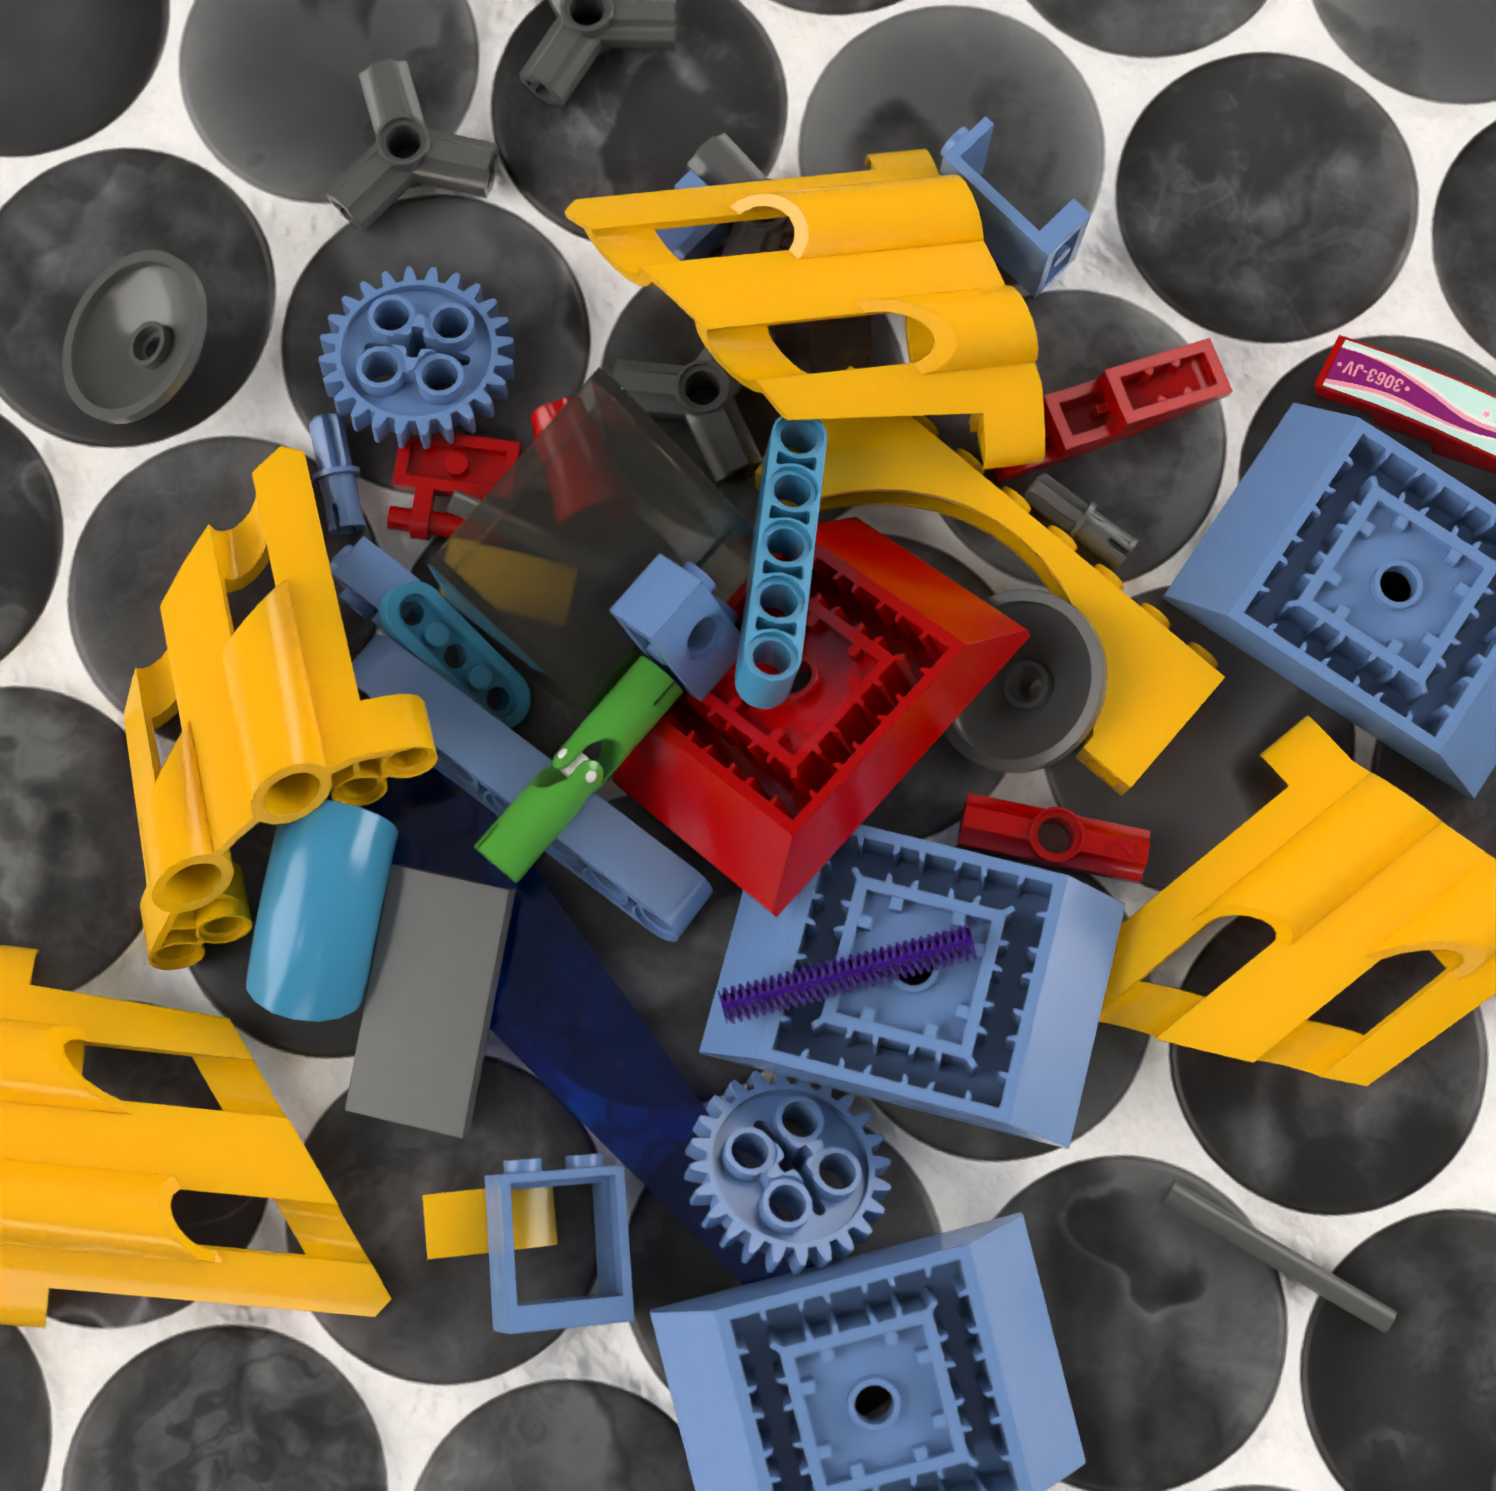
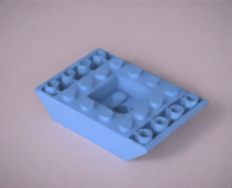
(1298, 588)
(974, 1043)
(940, 1322)

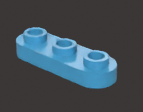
(442, 626)

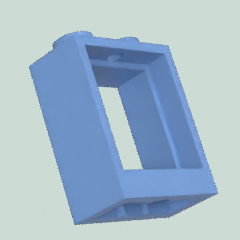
(615, 1294)

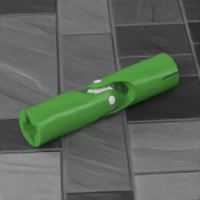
(567, 782)

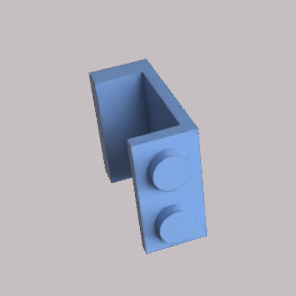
(1014, 243)

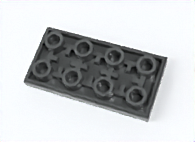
(430, 1000)

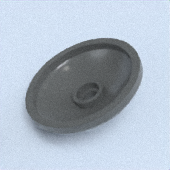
(135, 337)
(1023, 733)

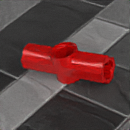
(1092, 848)

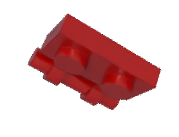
(467, 465)

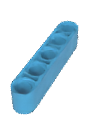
(775, 582)

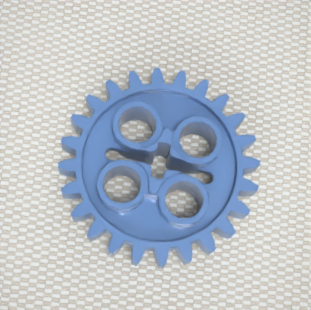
(417, 357)
(742, 1195)

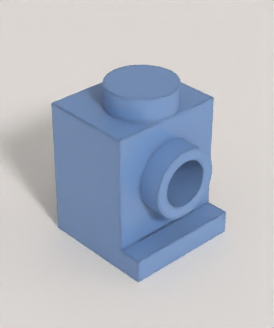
(367, 576)

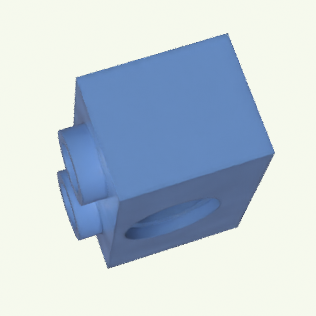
(680, 624)

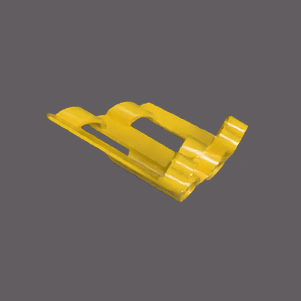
(859, 248)
(261, 713)
(1344, 881)
(96, 1174)

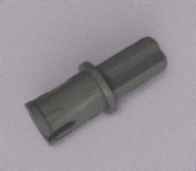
(1079, 520)

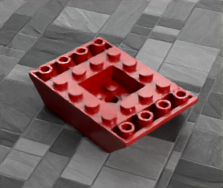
(786, 785)

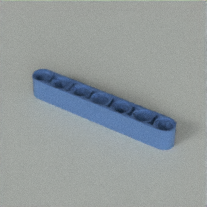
(497, 766)

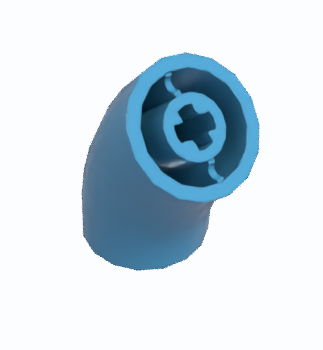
(320, 912)

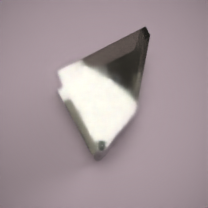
(575, 532)

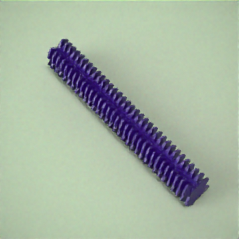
(847, 973)

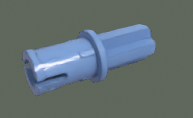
(336, 475)

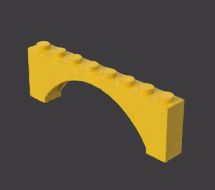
(1152, 674)

